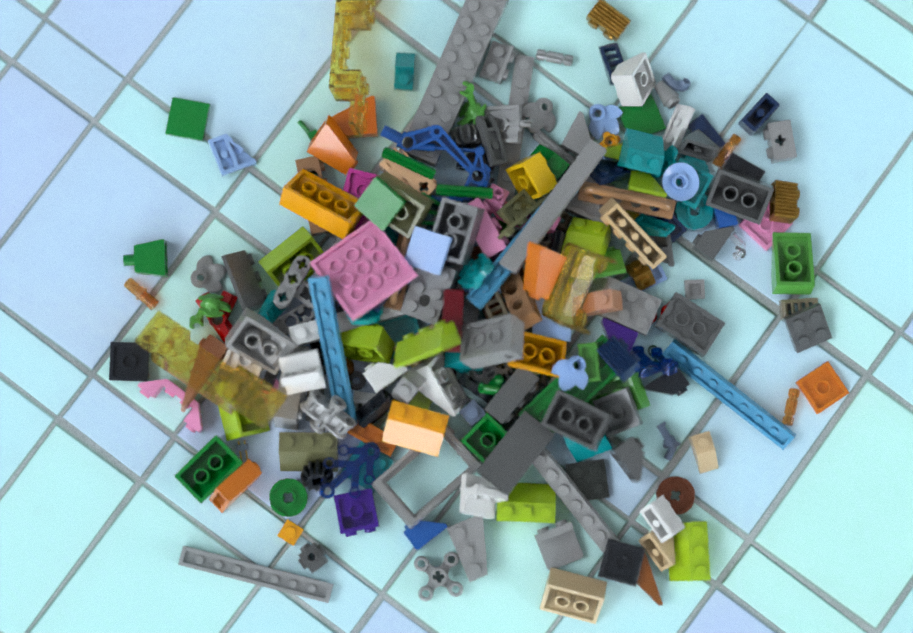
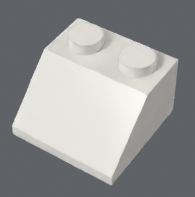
(633, 80)
(383, 375)

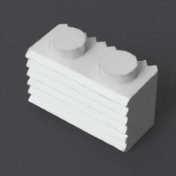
(662, 519)

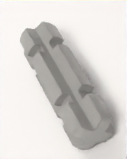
(554, 57)

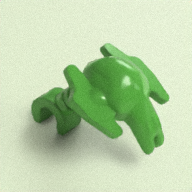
(471, 108)
(210, 308)

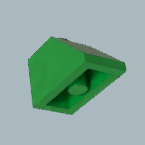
(555, 163)

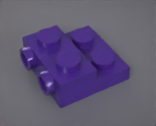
(356, 513)

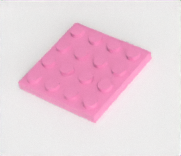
(363, 269)

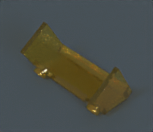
(573, 286)

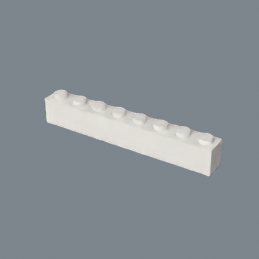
(308, 332)

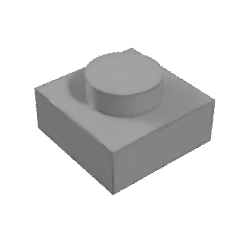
(694, 289)

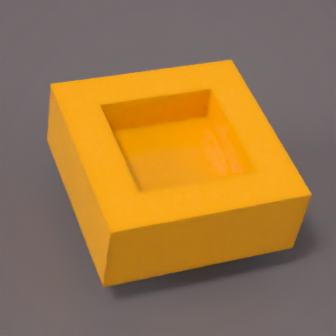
(290, 532)

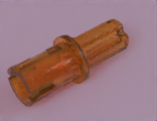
(141, 293)

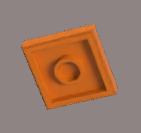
(822, 387)

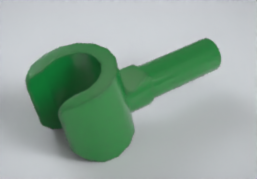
(311, 134)

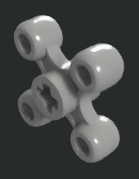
(433, 583)

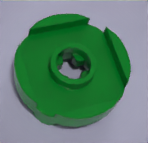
(277, 499)

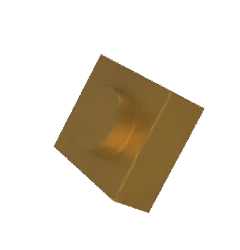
(640, 274)

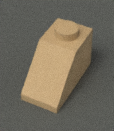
(704, 451)
(661, 553)

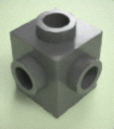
(320, 558)

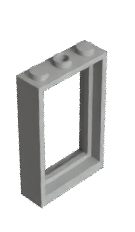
(399, 506)

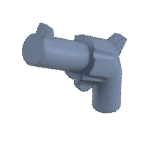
(669, 441)

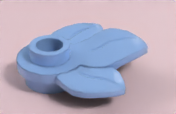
(606, 122)
(569, 375)

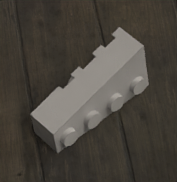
(290, 412)

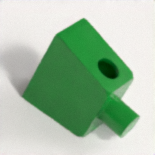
(149, 258)

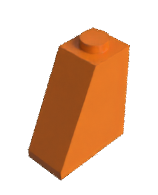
(342, 120)
(333, 147)
(541, 270)
(235, 485)

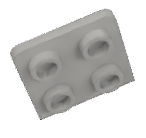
(558, 544)

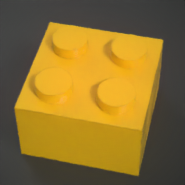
(532, 175)

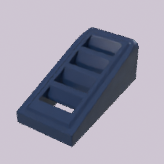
(608, 65)

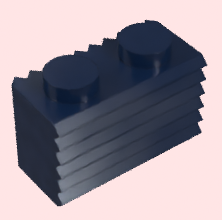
(759, 114)
(619, 358)

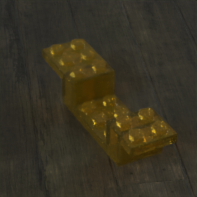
(344, 82)
(208, 375)

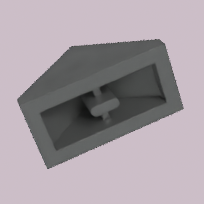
(698, 146)

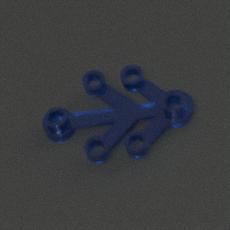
(665, 365)
(352, 468)

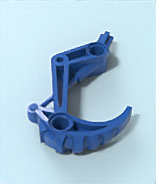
(421, 142)

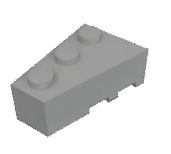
(470, 546)

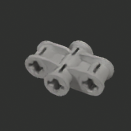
(296, 275)
(325, 416)

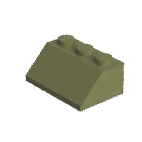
(413, 211)
(301, 447)

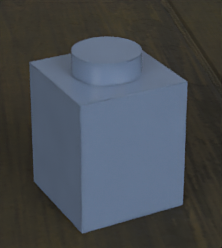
(472, 413)

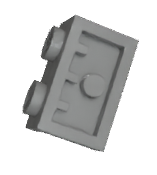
(496, 62)

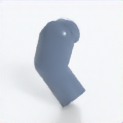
(676, 85)

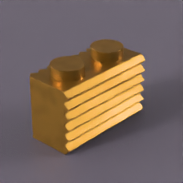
(607, 20)
(784, 202)

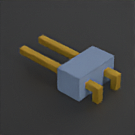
(241, 447)

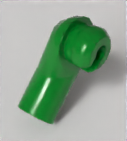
(493, 386)

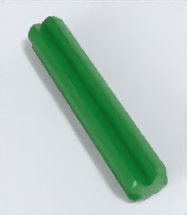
(408, 163)
(464, 191)

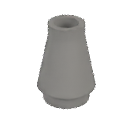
(667, 95)

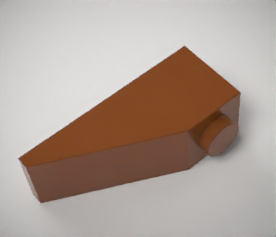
(647, 582)

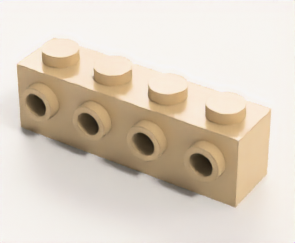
(632, 233)

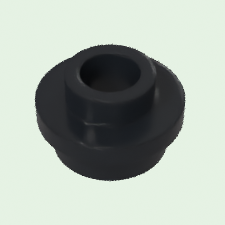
(362, 380)

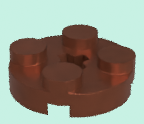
(686, 496)

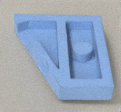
(229, 155)

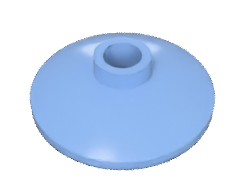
(688, 178)

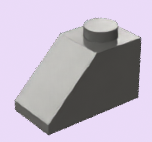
(711, 242)

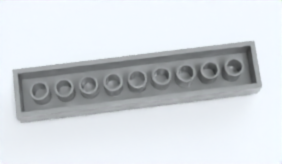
(457, 64)

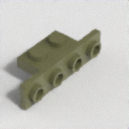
(517, 210)

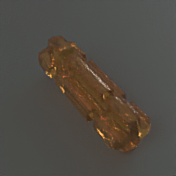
(727, 150)
(791, 405)

